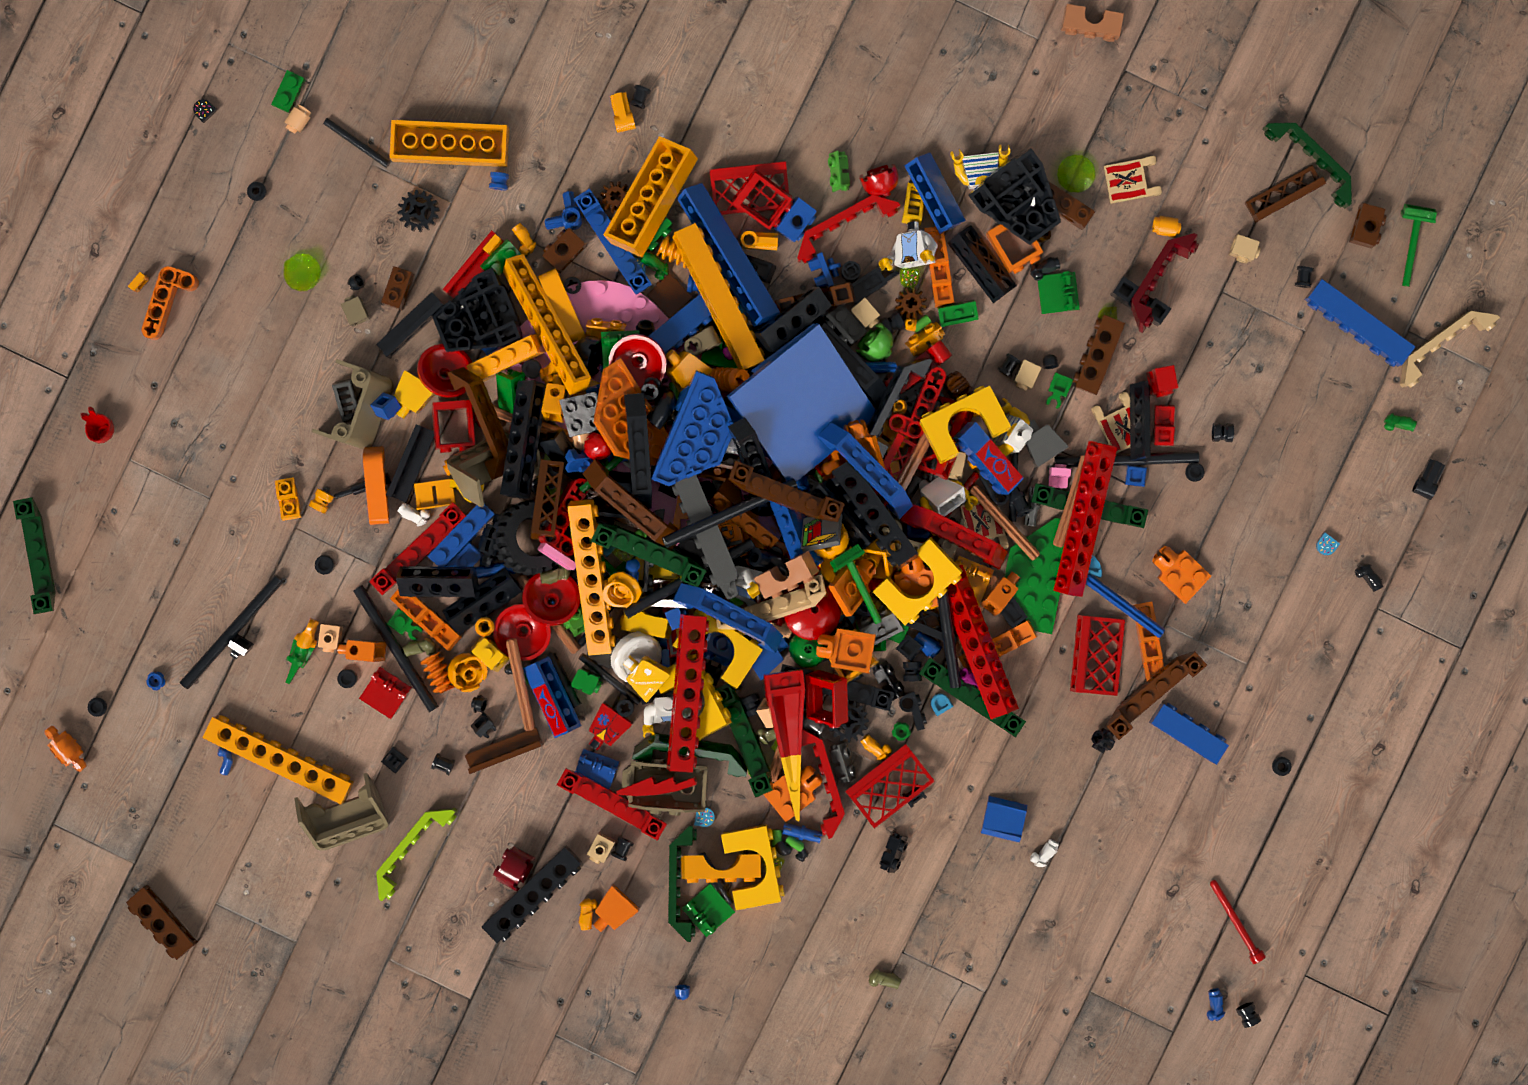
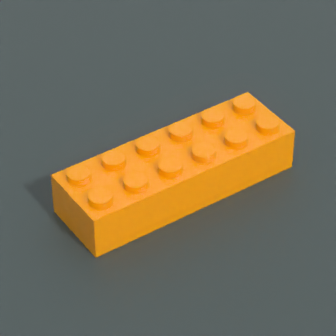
(449, 143)
(650, 196)

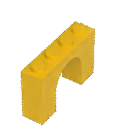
(981, 402)
(906, 606)
(643, 621)
(745, 651)
(714, 714)
(758, 840)

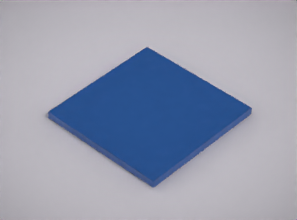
(797, 399)

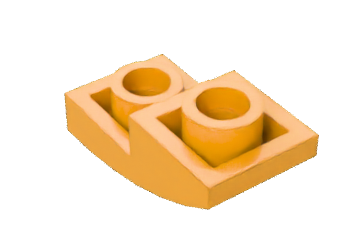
(288, 499)

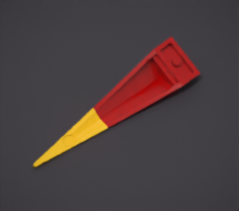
(786, 705)

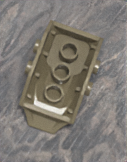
(685, 800)

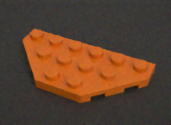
(611, 416)

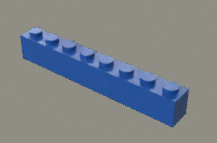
(729, 254)

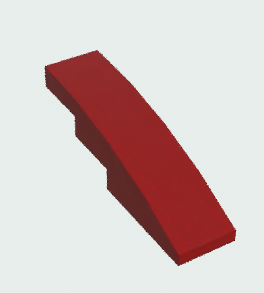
(651, 787)

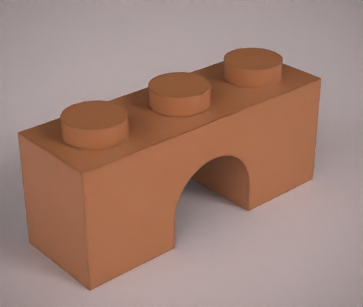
(1075, 22)
(774, 582)

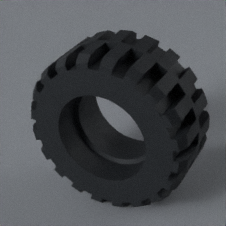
(507, 543)

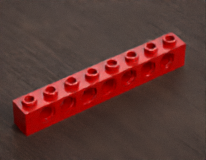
(1085, 519)
(980, 649)
(681, 683)

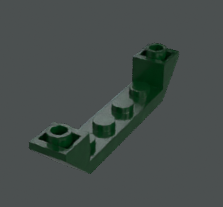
(1343, 194)
(1111, 512)
(649, 551)
(38, 555)
(970, 696)
(747, 742)
(708, 749)
(683, 927)

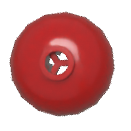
(880, 180)

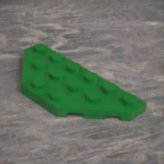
(1037, 577)

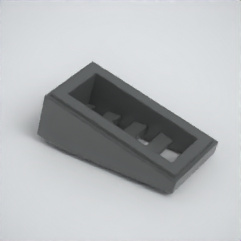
(340, 384)

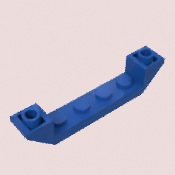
(623, 259)
(868, 467)
(730, 614)

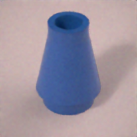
(930, 646)

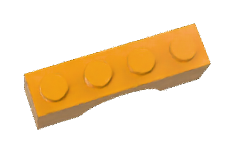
(507, 357)
(745, 866)

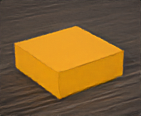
(492, 245)
(138, 282)

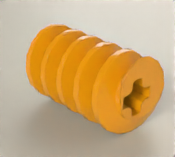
(670, 249)

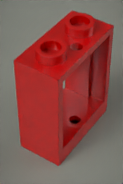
(746, 188)
(453, 405)
(814, 698)

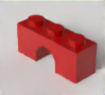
(1162, 381)

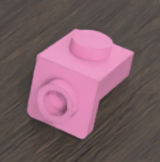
(1059, 476)

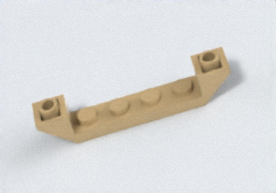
(1481, 320)
(786, 603)

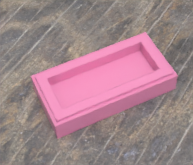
(557, 556)

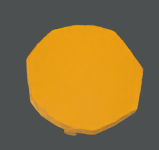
(621, 590)

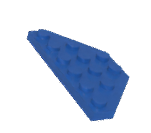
(697, 435)

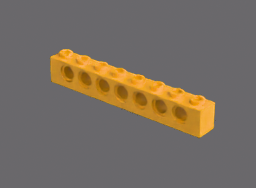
(546, 324)
(595, 644)
(215, 734)

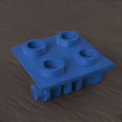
(597, 767)

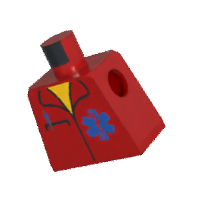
(607, 726)

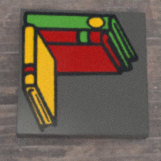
(820, 534)

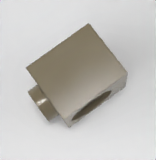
(355, 310)

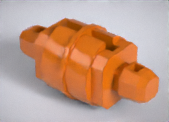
(65, 748)

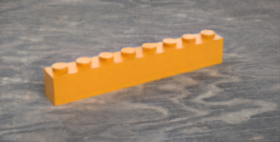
(718, 298)

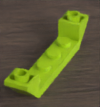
(384, 883)

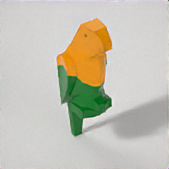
(302, 649)

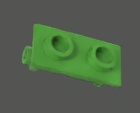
(837, 162)

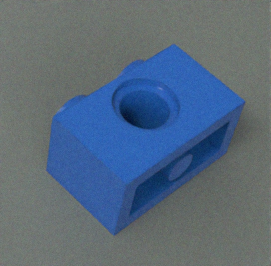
(806, 214)

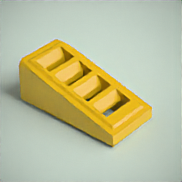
(912, 214)

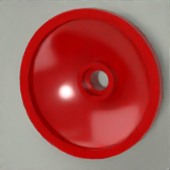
(637, 345)
(438, 362)
(564, 594)
(509, 625)
(811, 625)

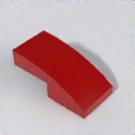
(1164, 425)

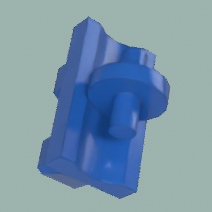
(820, 263)
(576, 461)

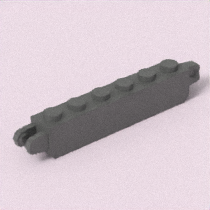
(711, 541)

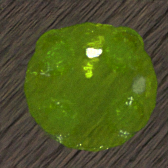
(1076, 173)
(302, 272)

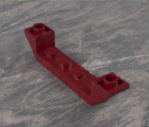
(1182, 246)

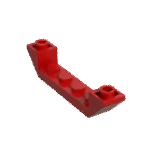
(885, 207)
(957, 534)
(420, 548)
(611, 802)
(830, 823)

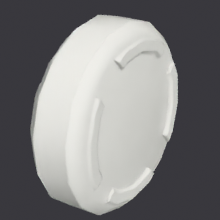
(636, 646)

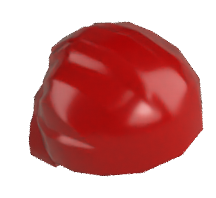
(98, 426)
(596, 447)

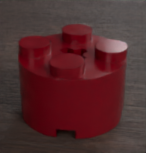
(514, 868)

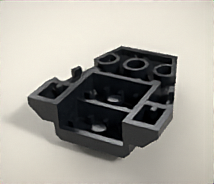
(1019, 197)
(479, 316)

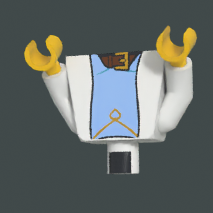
(911, 249)
(747, 587)
(659, 712)

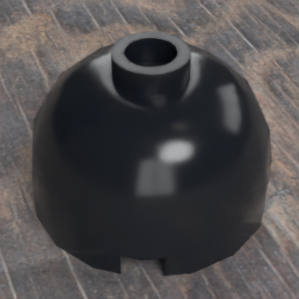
(590, 352)

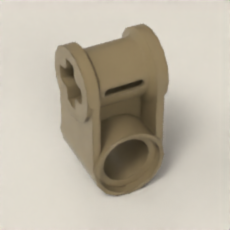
(705, 341)

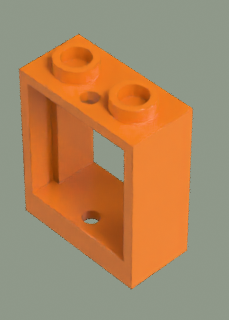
(1017, 267)

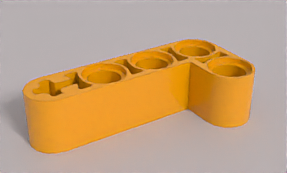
(561, 303)

